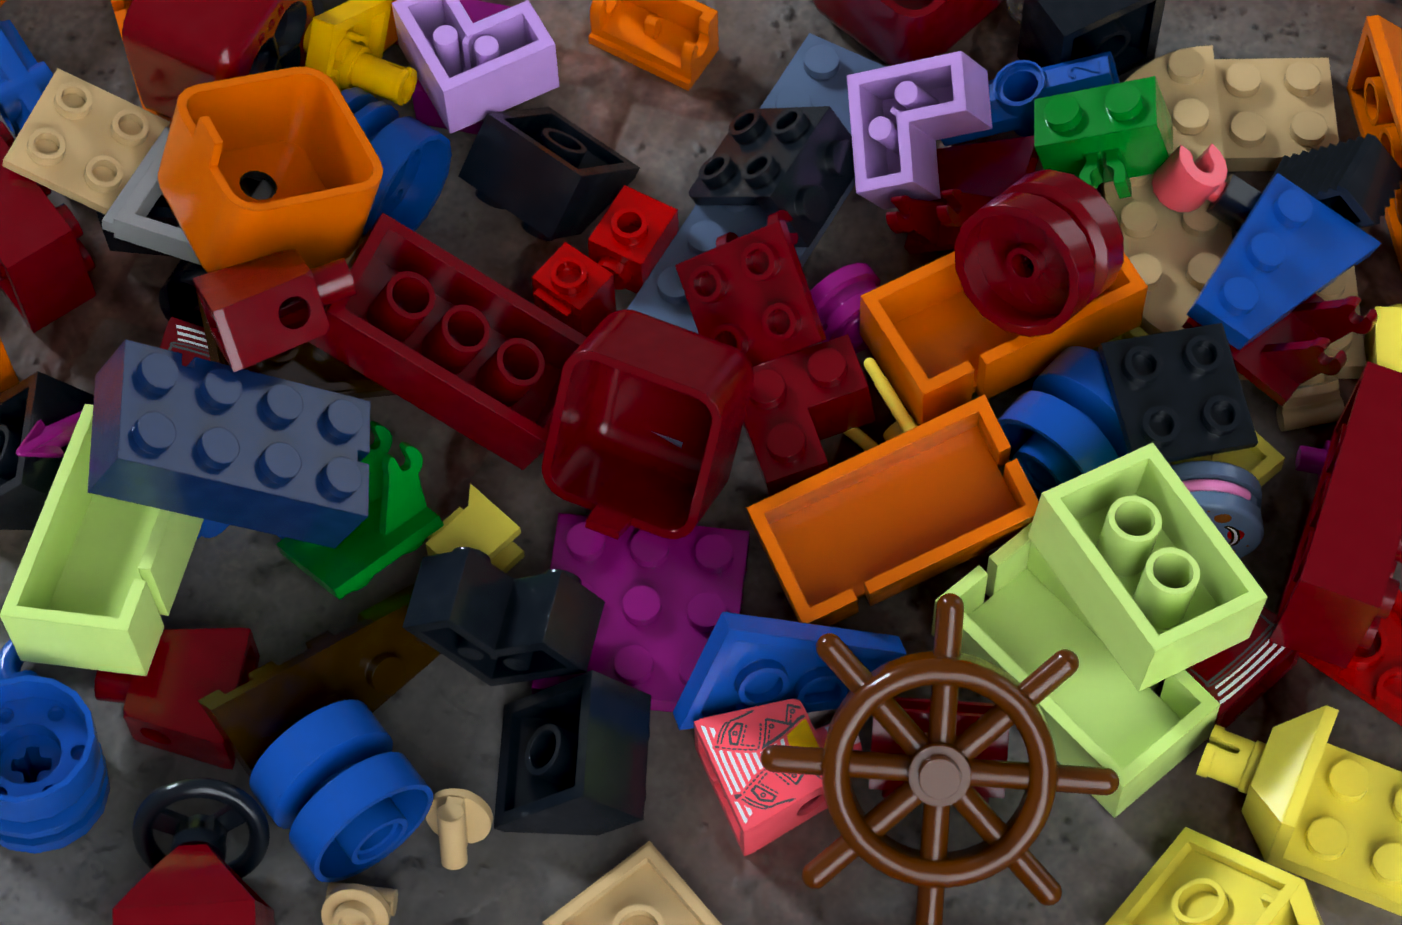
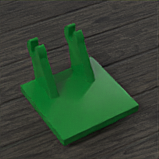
(394, 525)

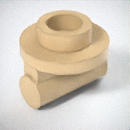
(1312, 404)
(458, 820)
(358, 904)

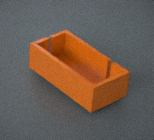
(944, 350)
(895, 514)

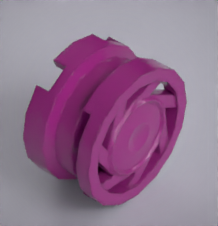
(839, 301)

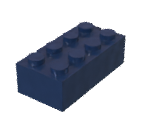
(229, 445)

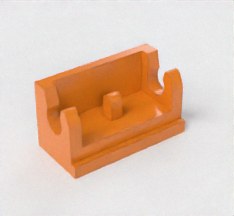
(658, 36)

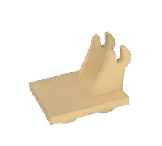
(83, 141)

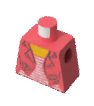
(758, 801)

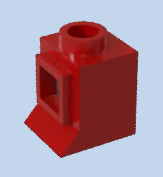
(574, 289)

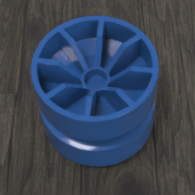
(1064, 421)
(340, 790)

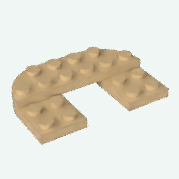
(1254, 118)

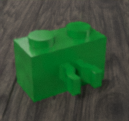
(1105, 132)

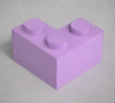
(479, 64)
(900, 116)

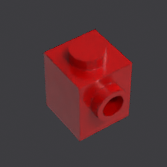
(633, 237)

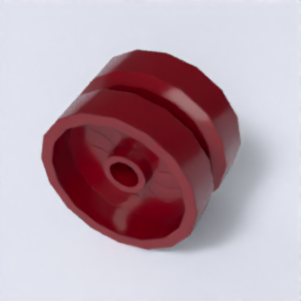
(1039, 252)

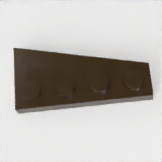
(358, 663)

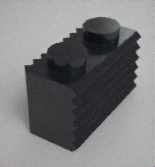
(1347, 177)

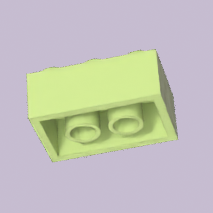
(1146, 566)

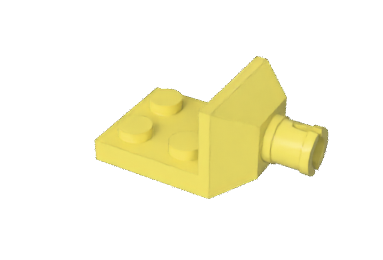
(1317, 806)
(1215, 885)

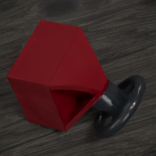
(194, 880)

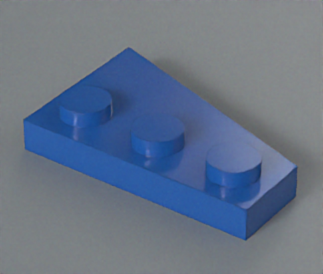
(1278, 262)
(770, 661)

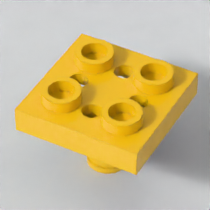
(350, 46)

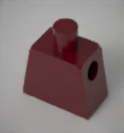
(270, 304)
(165, 704)

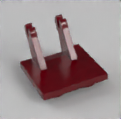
(967, 181)
(753, 293)
(1296, 345)

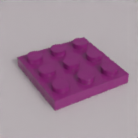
(657, 599)

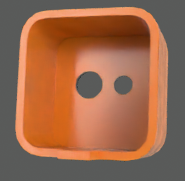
(279, 128)

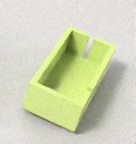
(96, 573)
(1097, 711)

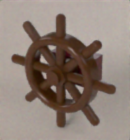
(943, 757)

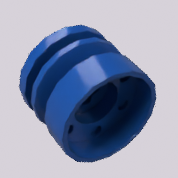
(411, 156)
(54, 738)

